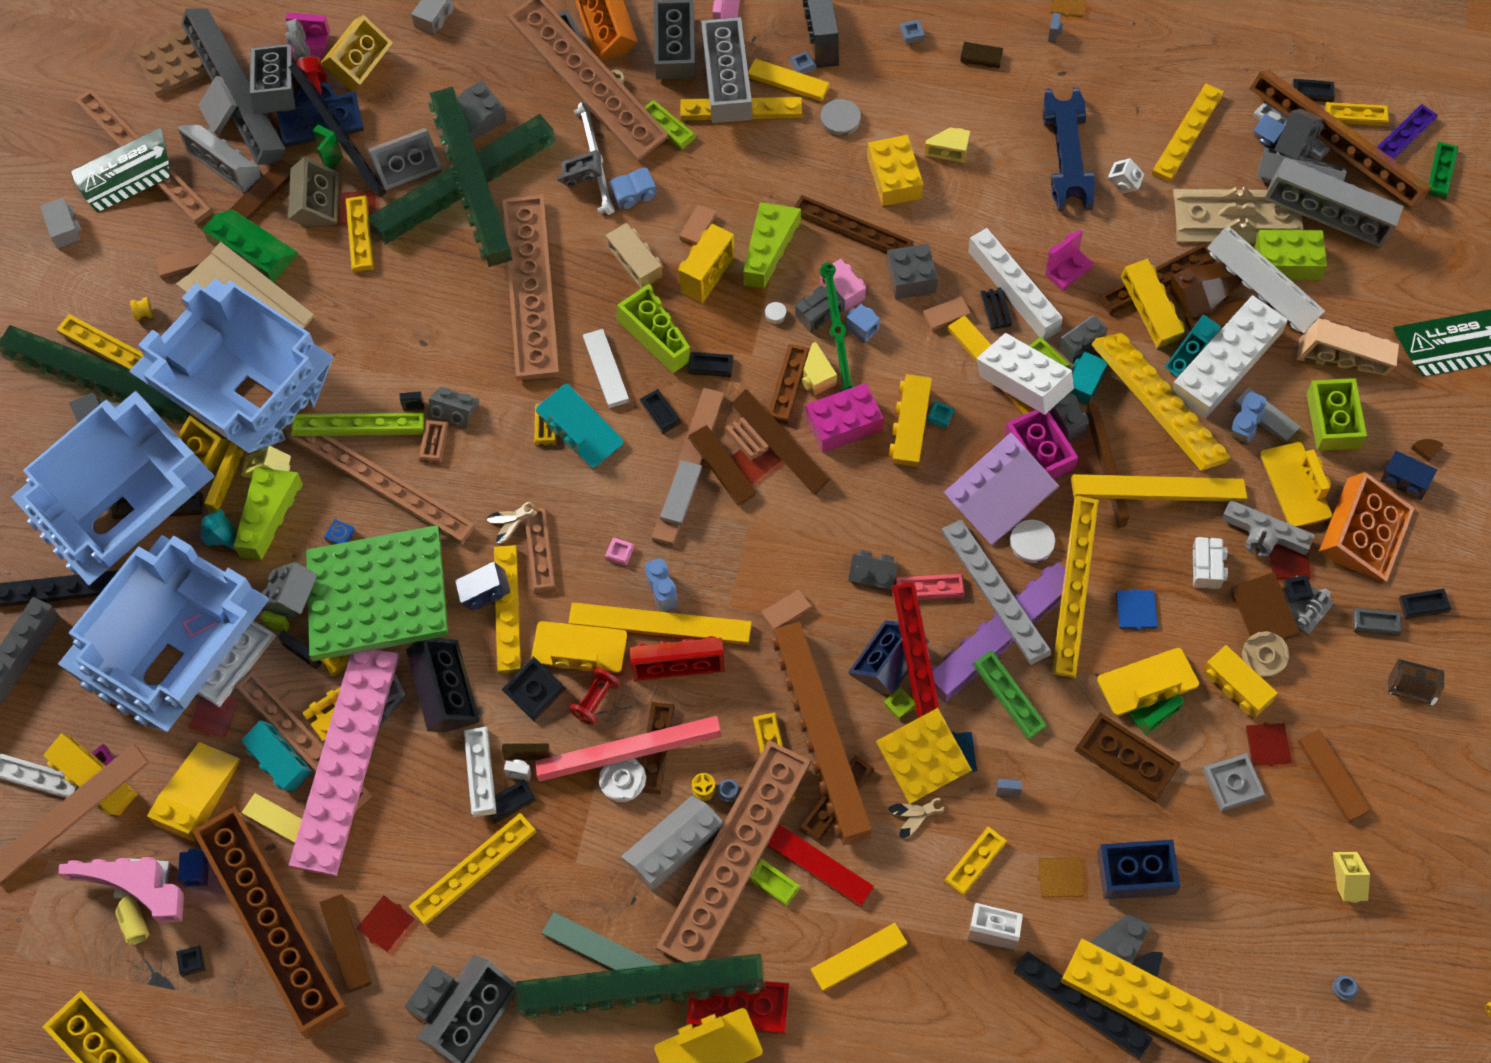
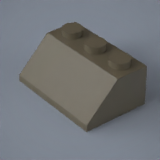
(313, 194)

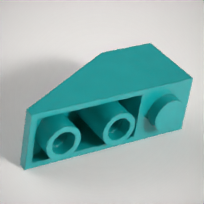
(1192, 345)

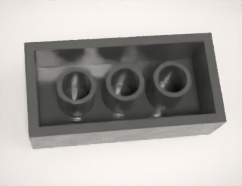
(674, 39)
(271, 79)

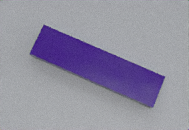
(1407, 131)

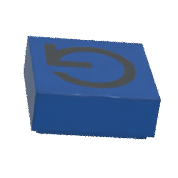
(339, 532)

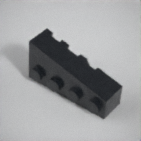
(822, 32)

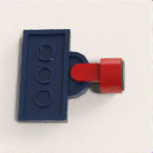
(298, 124)

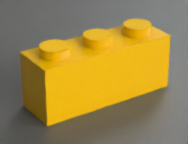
(1239, 682)

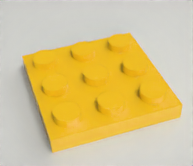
(923, 756)

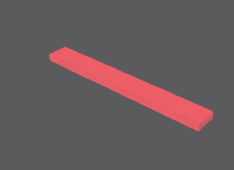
(628, 748)

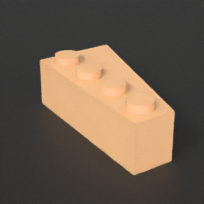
(1347, 348)

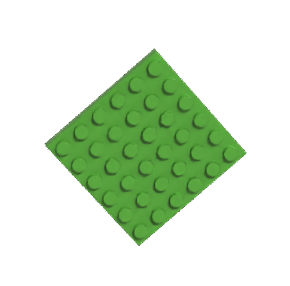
(376, 593)

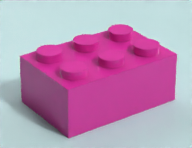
(844, 417)
(1044, 442)

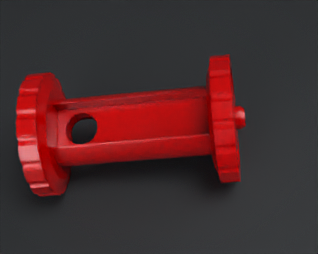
(594, 696)

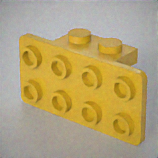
(1298, 483)
(579, 647)
(1147, 682)
(715, 1041)

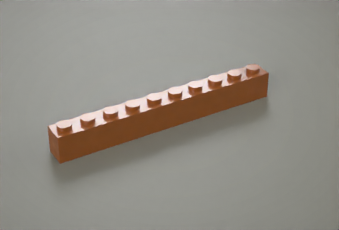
(1344, 140)
(821, 734)

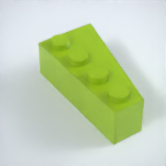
(770, 236)
(264, 510)

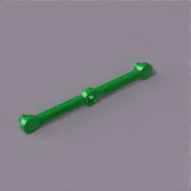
(828, 271)

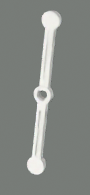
(583, 110)

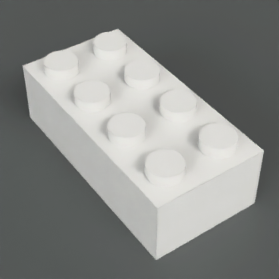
(1025, 373)

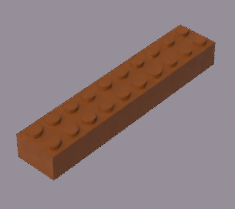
(271, 923)

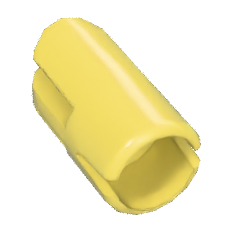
(131, 921)

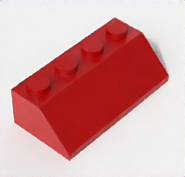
(677, 658)

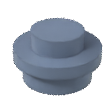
(728, 791)
(1345, 987)

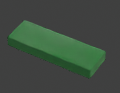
(1442, 169)

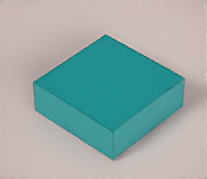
(940, 415)

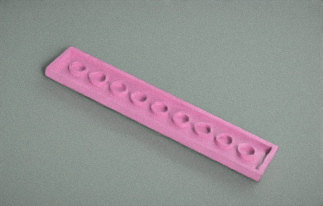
(344, 762)

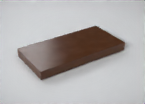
(1127, 757)

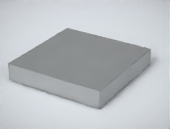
(217, 105)
(1234, 782)

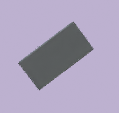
(1377, 622)

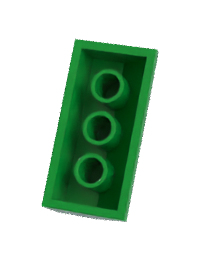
(250, 243)

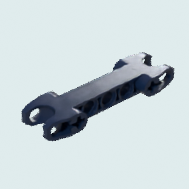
(1072, 179)

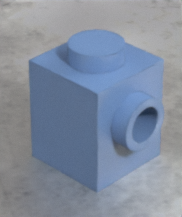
(1268, 131)
(862, 322)

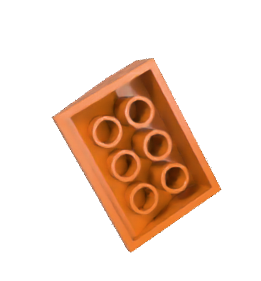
(1367, 527)

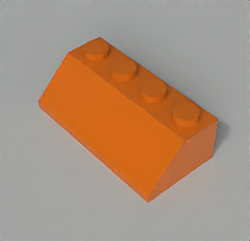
(607, 27)

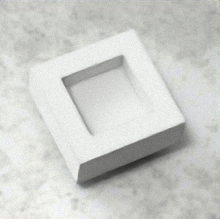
(517, 770)

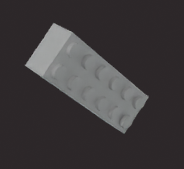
(726, 70)
(1333, 202)

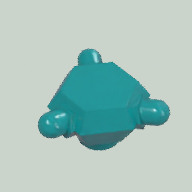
(218, 530)

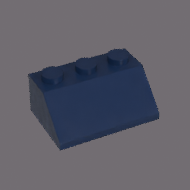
(883, 660)

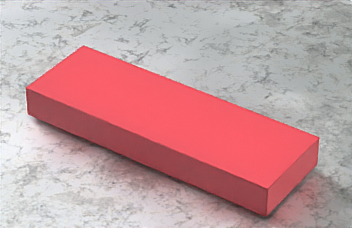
(936, 586)

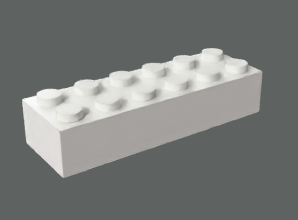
(1229, 356)

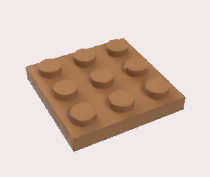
(170, 63)

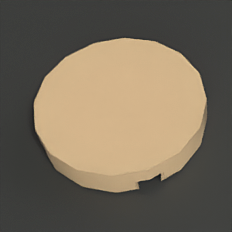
(1266, 654)

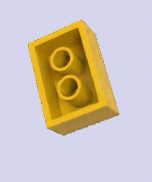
(356, 52)
(895, 170)
(706, 263)

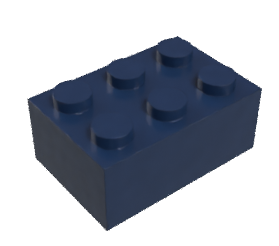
(1138, 869)

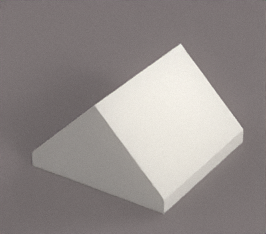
(995, 926)

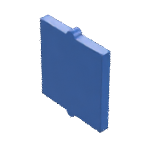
(1136, 609)

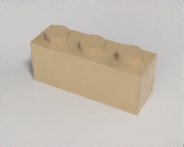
(634, 255)

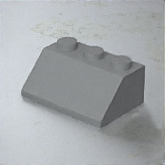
(405, 158)

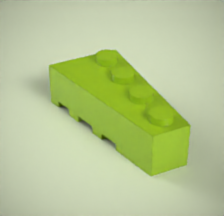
(652, 327)

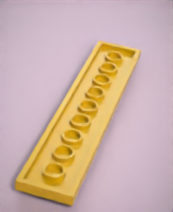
(1171, 1010)

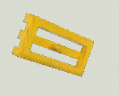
(545, 440)

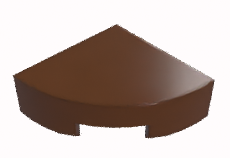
(1427, 448)

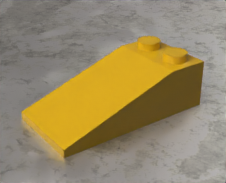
(193, 791)

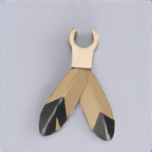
(511, 520)
(916, 813)

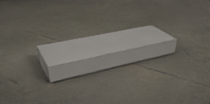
(1273, 420)
(681, 492)

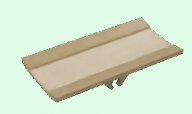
(1206, 212)
(227, 265)

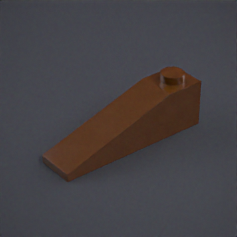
(1203, 287)

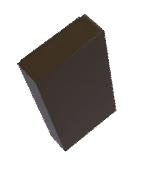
(981, 54)
(526, 751)

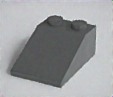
(480, 110)

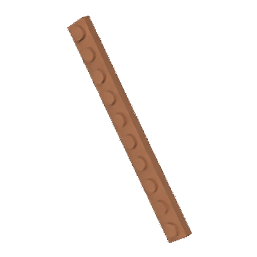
(122, 134)
(387, 485)

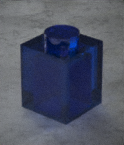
(193, 868)

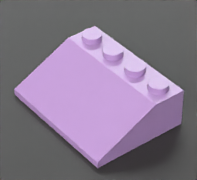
(1001, 489)

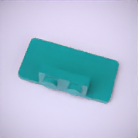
(579, 426)

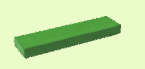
(1009, 695)

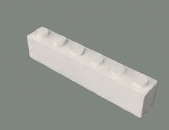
(1265, 279)
(1015, 284)

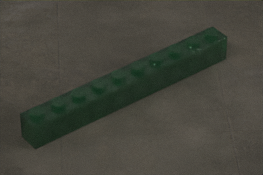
(470, 177)
(441, 190)
(84, 371)
(641, 985)

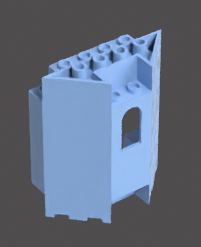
(219, 345)
(94, 465)
(144, 613)

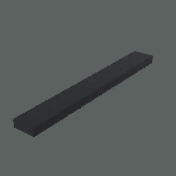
(337, 128)

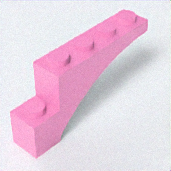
(137, 878)

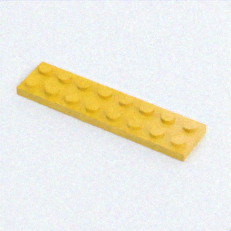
(1161, 401)

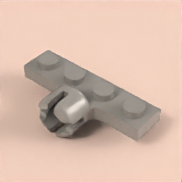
(1266, 530)

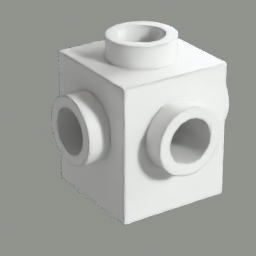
(1126, 176)

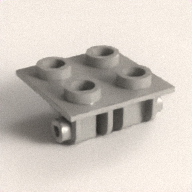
(1310, 612)

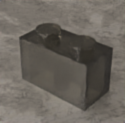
(1416, 682)

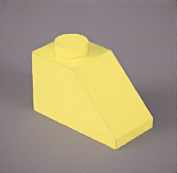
(948, 145)
(818, 372)
(265, 458)
(1351, 876)

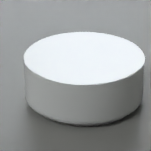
(775, 312)

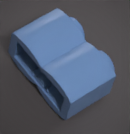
(633, 188)
(1246, 422)
(661, 585)

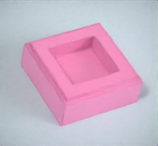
(619, 551)

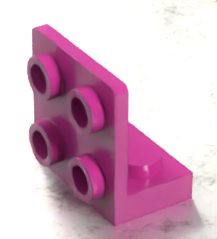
(316, 32)
(1067, 262)

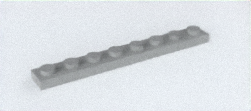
(996, 592)

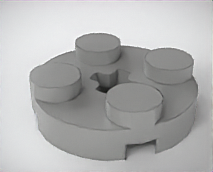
(296, 37)

